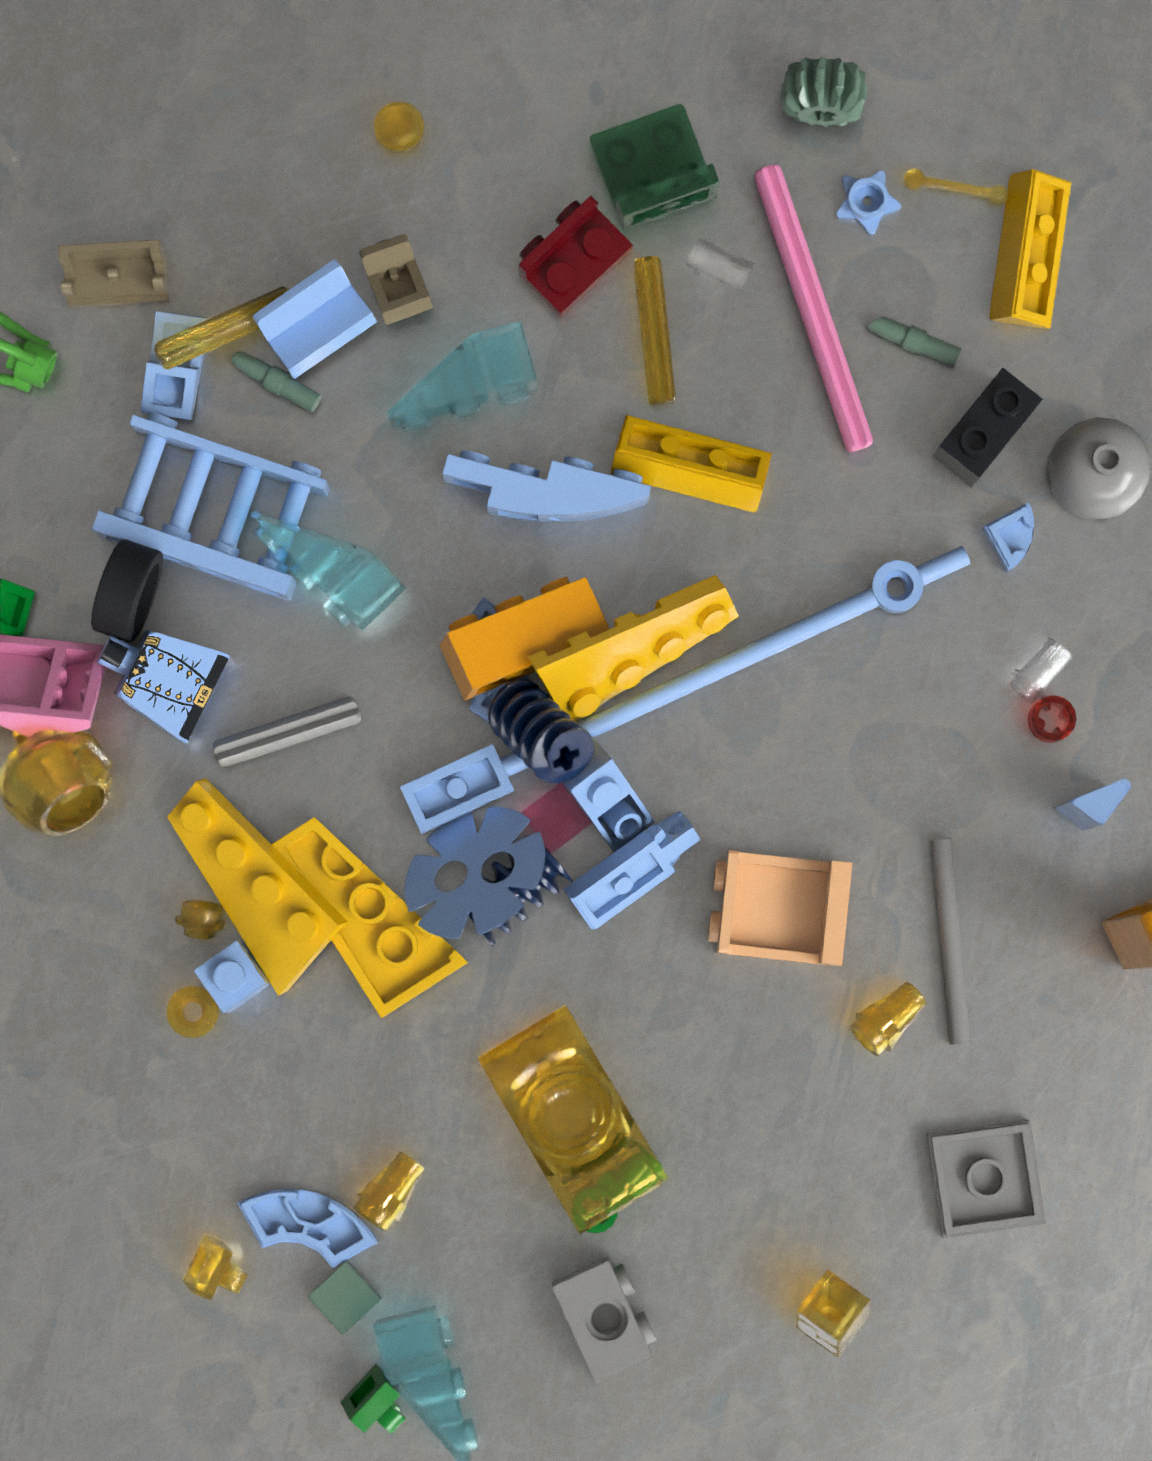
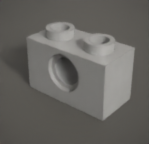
(611, 1350)

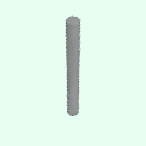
(950, 941)

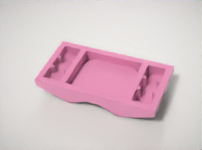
(48, 684)

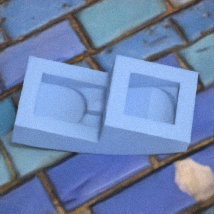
(176, 389)

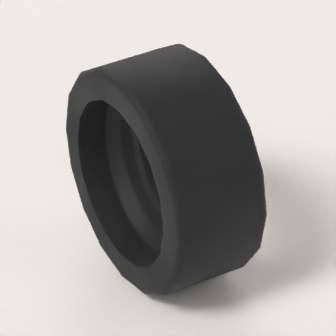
(127, 590)

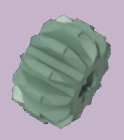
(824, 91)

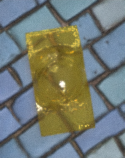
(573, 1119)

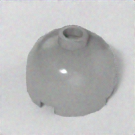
(1099, 468)

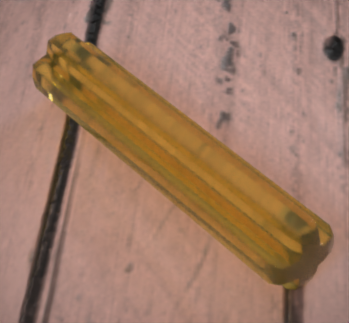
(654, 330)
(212, 332)

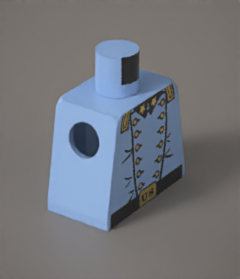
(165, 679)

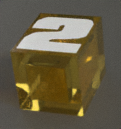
(833, 1313)

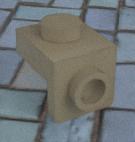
(395, 279)

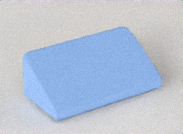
(1096, 806)

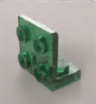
(653, 167)

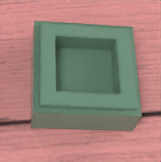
(344, 1297)

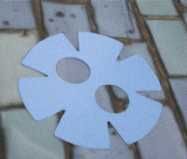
(488, 902)

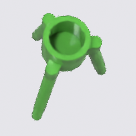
(29, 360)

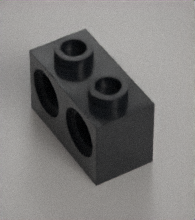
(987, 427)

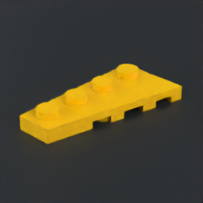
(617, 659)
(262, 893)
(381, 937)

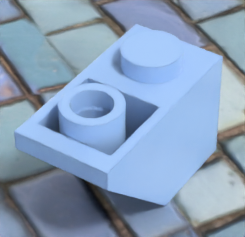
(608, 800)

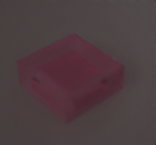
(556, 818)

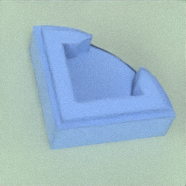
(1011, 535)

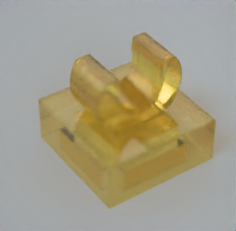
(213, 1268)

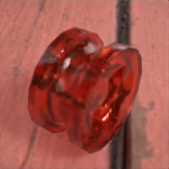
(1066, 713)

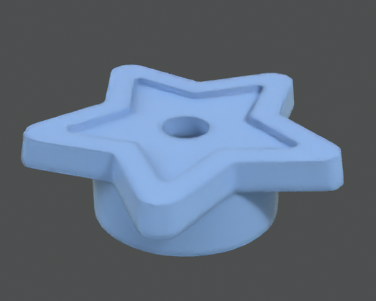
(870, 187)

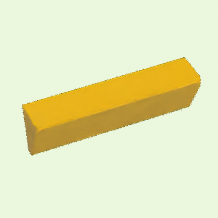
(1030, 249)
(692, 463)

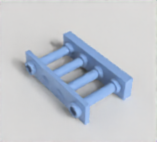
(174, 539)

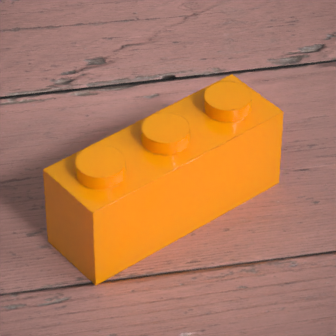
(497, 648)

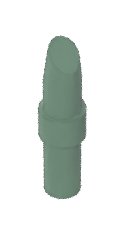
(915, 340)
(277, 381)

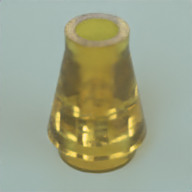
(886, 1020)
(388, 1193)

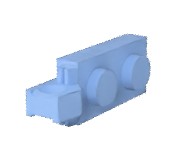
(631, 870)

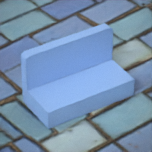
(314, 319)

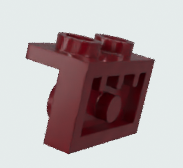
(573, 256)

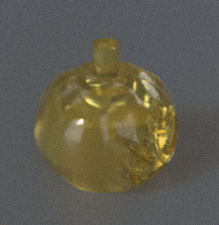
(55, 781)

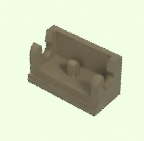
(114, 273)

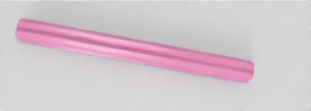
(813, 308)

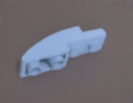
(568, 495)

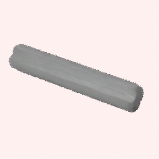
(286, 732)

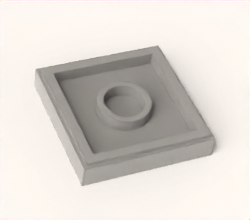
(986, 1179)

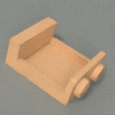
(781, 908)

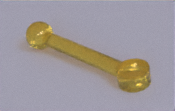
(915, 179)

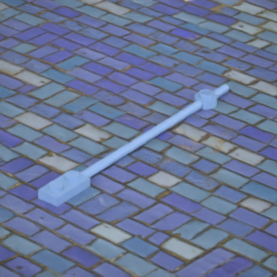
(484, 776)

